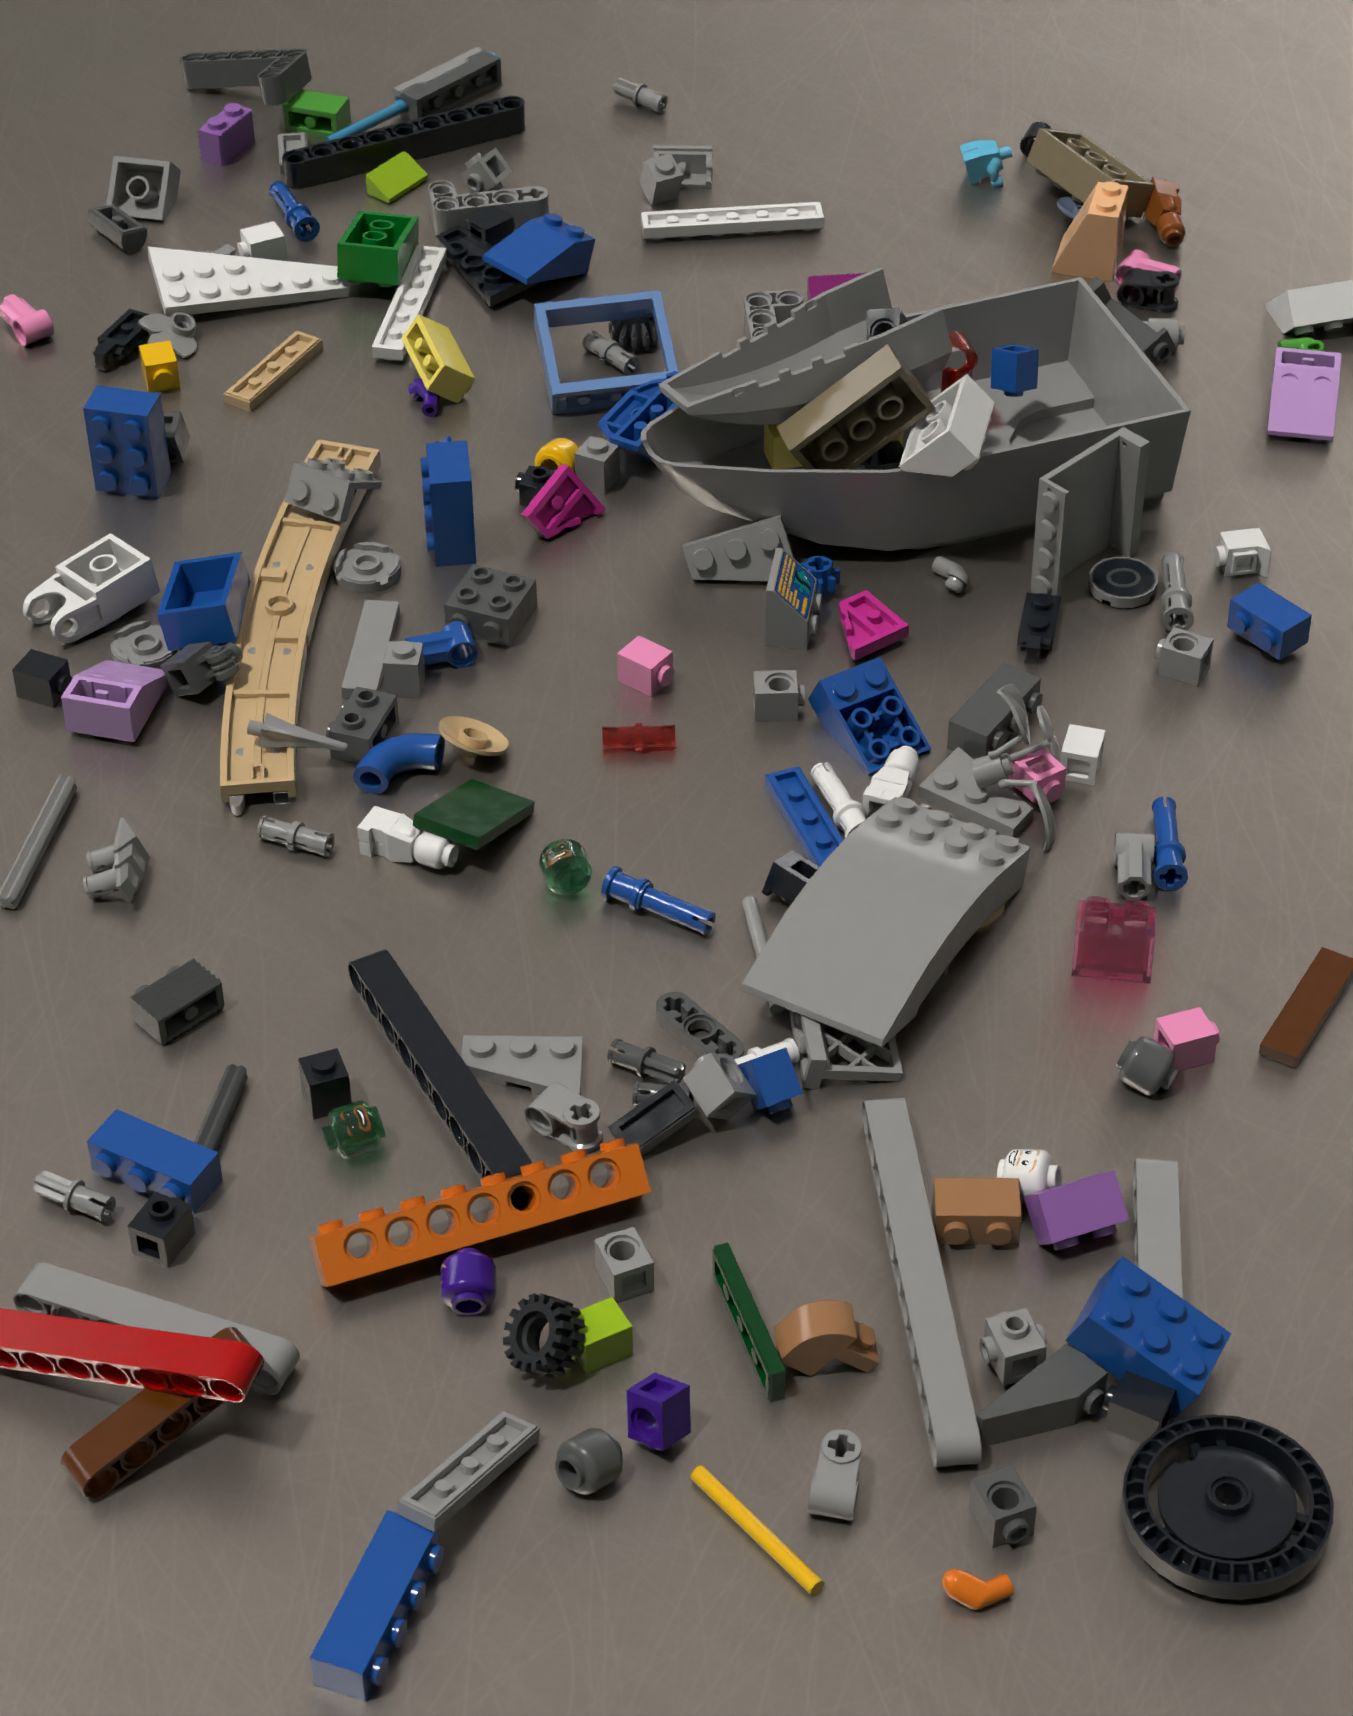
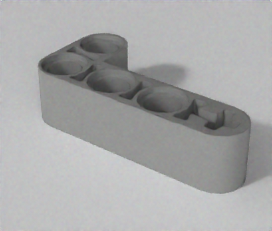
(450, 209)
(768, 306)

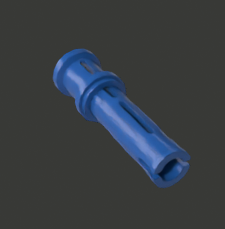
(296, 215)
(1168, 852)
(642, 895)

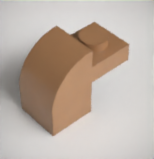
(822, 1332)

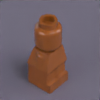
(1164, 212)

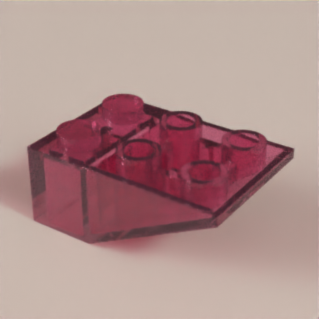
(1114, 940)

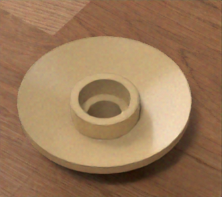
(472, 736)

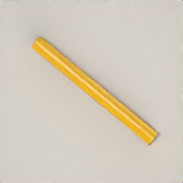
(757, 1530)

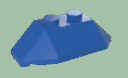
(632, 414)

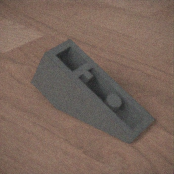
(1045, 1399)

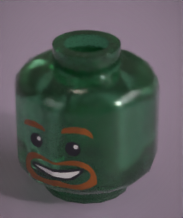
(565, 867)
(353, 1129)

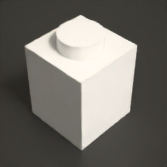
(263, 242)

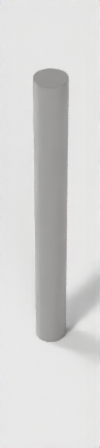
(757, 934)

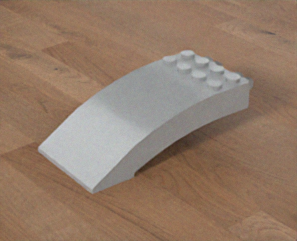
(886, 918)

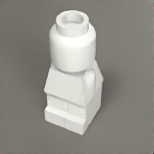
(891, 780)
(397, 839)

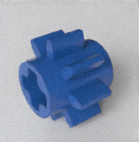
(823, 571)

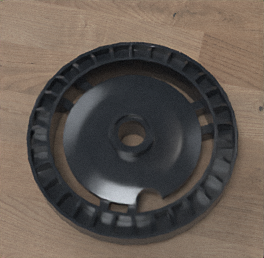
(1227, 1507)

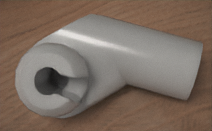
(954, 572)

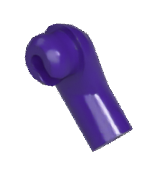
(430, 399)

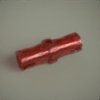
(639, 737)

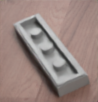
(373, 632)
(468, 1471)

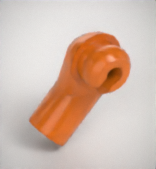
(975, 1592)

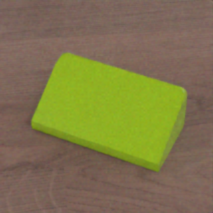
(395, 178)

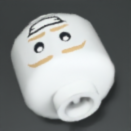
(1033, 1168)

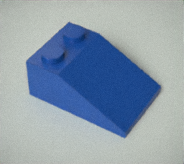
(543, 251)

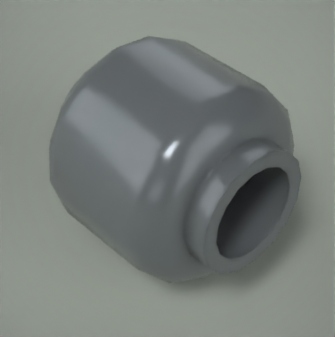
(1147, 1066)
(589, 1461)

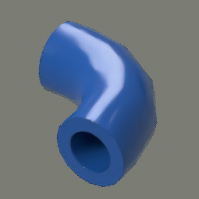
(396, 756)

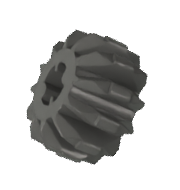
(634, 333)

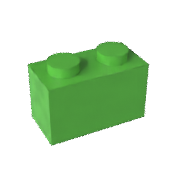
(316, 113)

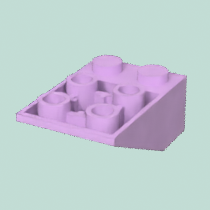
(1304, 394)
(112, 699)

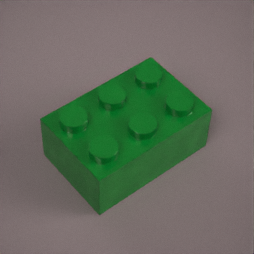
(377, 248)

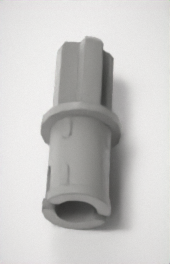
(640, 94)
(74, 1195)

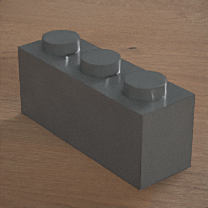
(986, 718)

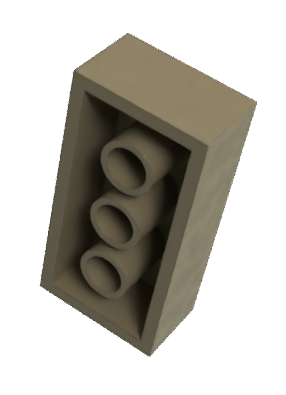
(1080, 163)
(856, 414)

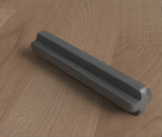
(222, 1107)

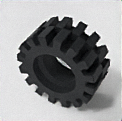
(526, 1333)

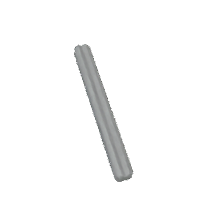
(37, 841)

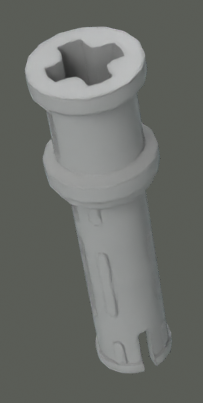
(1176, 598)

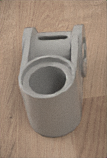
(566, 1118)
(836, 1476)

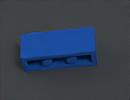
(154, 1159)

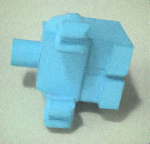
(984, 160)

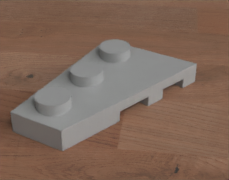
(738, 553)
(956, 790)
(525, 1060)

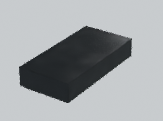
(656, 1118)

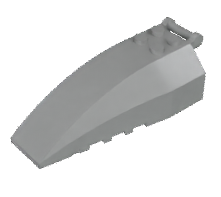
(807, 354)

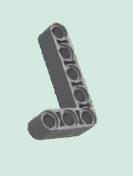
(276, 71)

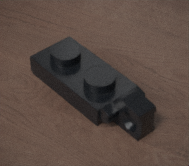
(119, 339)
(1038, 624)

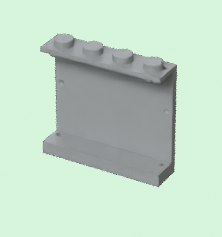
(1089, 507)

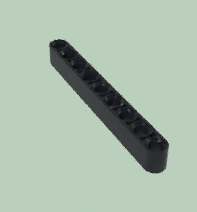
(417, 137)
(437, 1067)

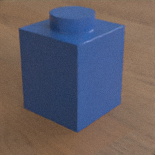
(1014, 369)
(772, 1080)

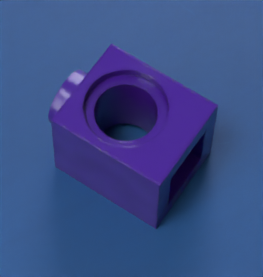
(658, 1411)

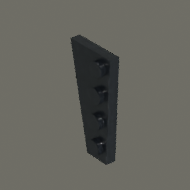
(466, 255)

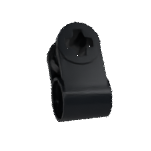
(1149, 291)

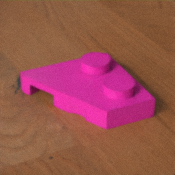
(561, 504)
(869, 624)

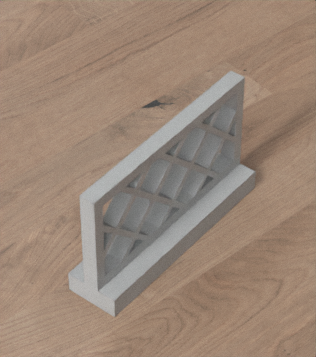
(818, 1047)

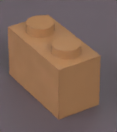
(976, 1211)

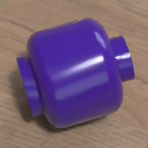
(468, 1281)

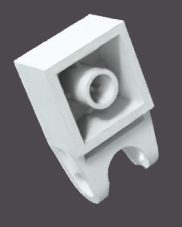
(93, 588)

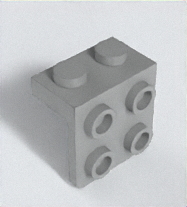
(327, 487)

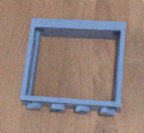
(607, 391)

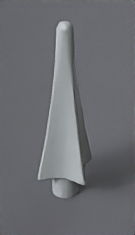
(279, 733)

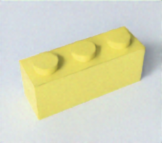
(438, 359)

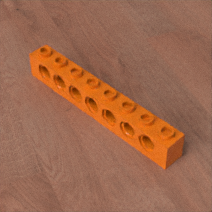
(625, 1181)

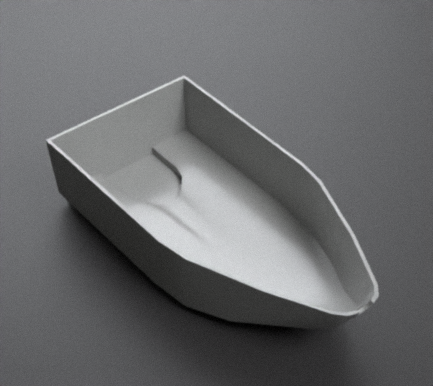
(1087, 389)

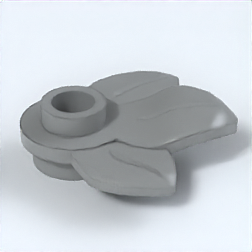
(178, 329)

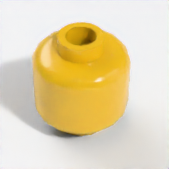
(556, 453)

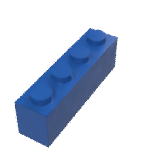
(376, 1607)

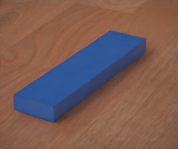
(804, 813)

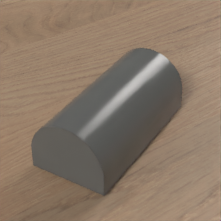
(118, 227)

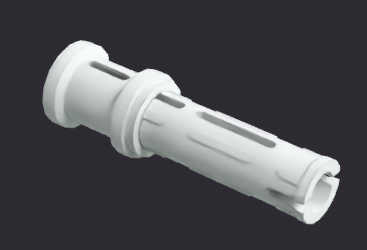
(847, 812)

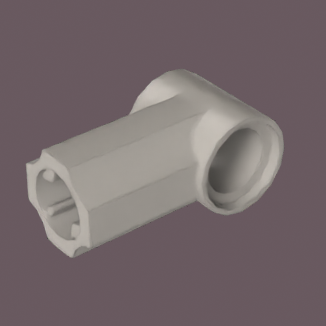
(1134, 862)

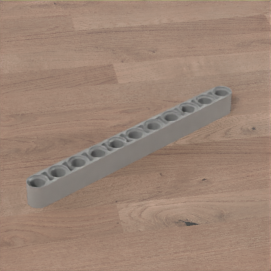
(921, 1285)

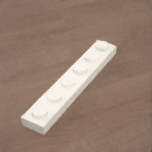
(732, 220)
(409, 301)

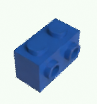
(1269, 621)

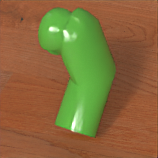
(1302, 343)

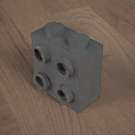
(492, 604)

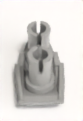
(128, 863)

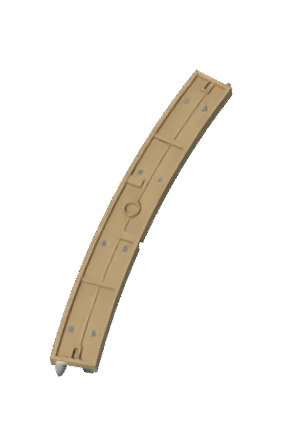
(275, 634)

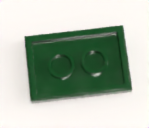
(473, 814)

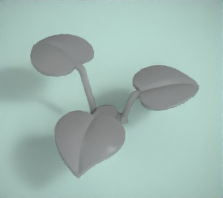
(998, 766)

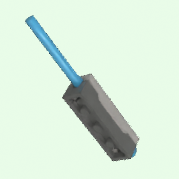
(436, 90)

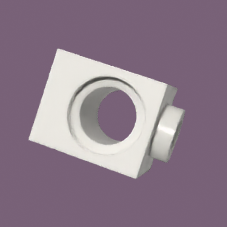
(1082, 753)

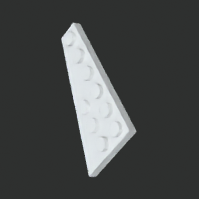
(220, 282)

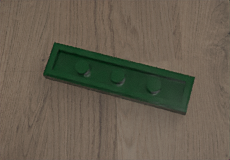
(749, 1323)

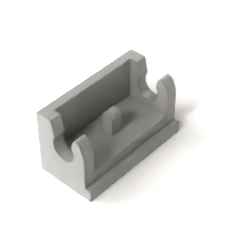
(695, 161)

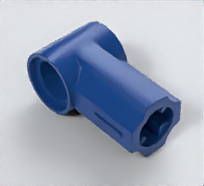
(450, 645)

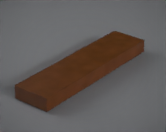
(1308, 1007)

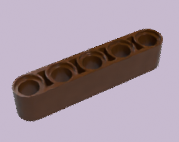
(136, 1434)

